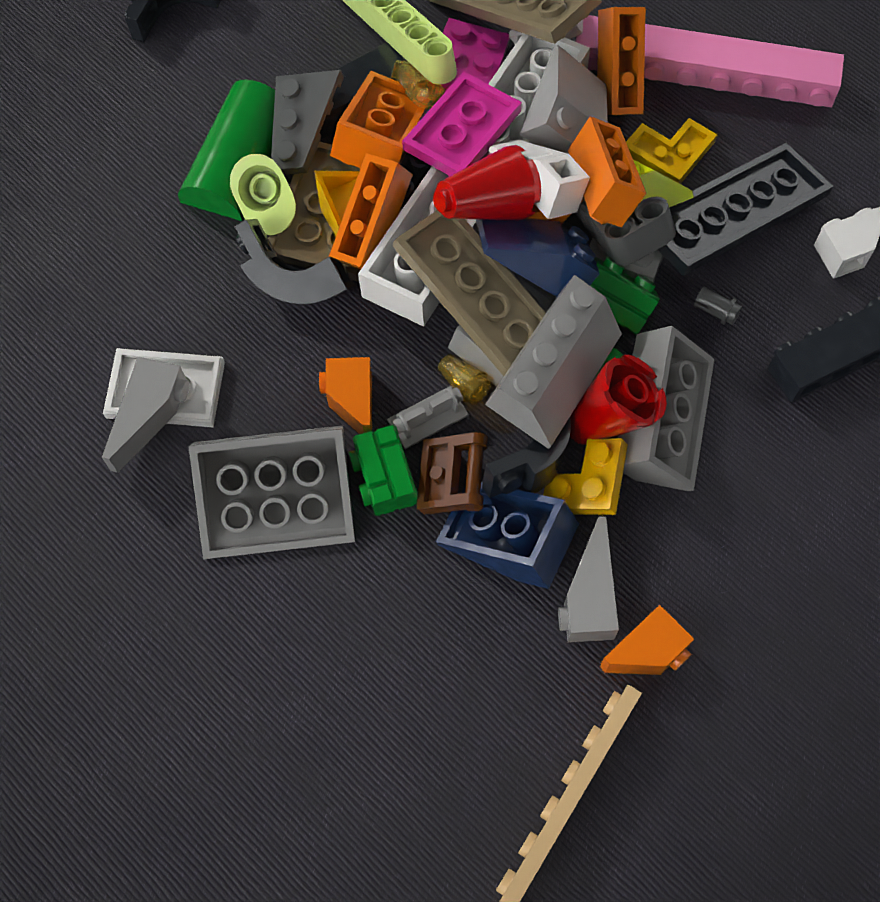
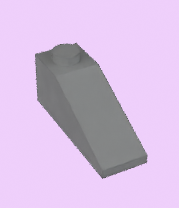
(146, 407)
(591, 602)

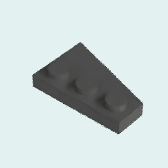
(298, 117)

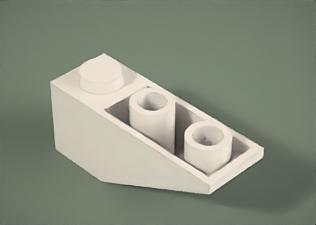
(560, 177)

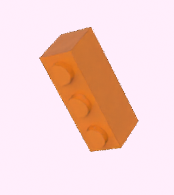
(622, 58)
(614, 179)
(370, 210)

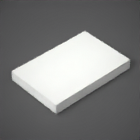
(201, 372)

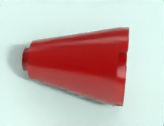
(492, 188)
(618, 401)

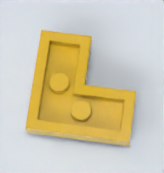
(671, 157)
(600, 480)

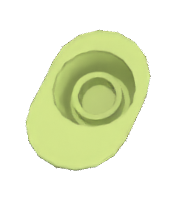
(263, 193)

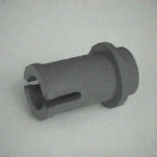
(718, 306)

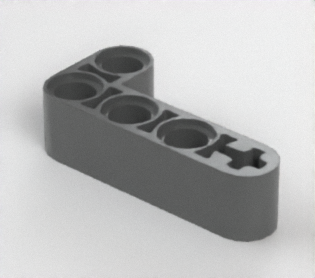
(642, 233)

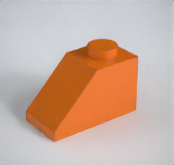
(349, 390)
(650, 647)

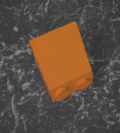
(375, 122)

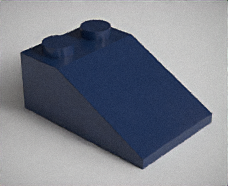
(540, 251)
(513, 535)

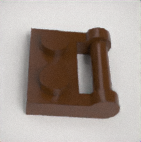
(441, 473)

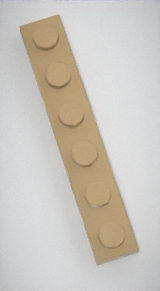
(558, 811)

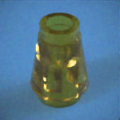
(467, 378)

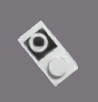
(849, 242)

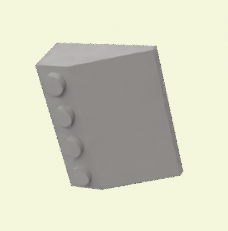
(272, 492)

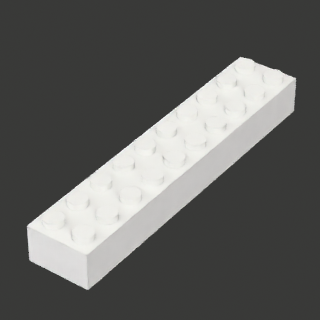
(386, 275)

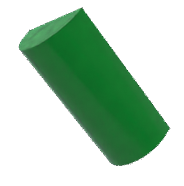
(239, 130)

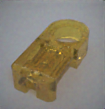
(417, 87)

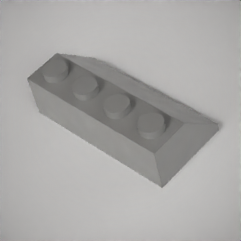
(557, 363)
(670, 448)

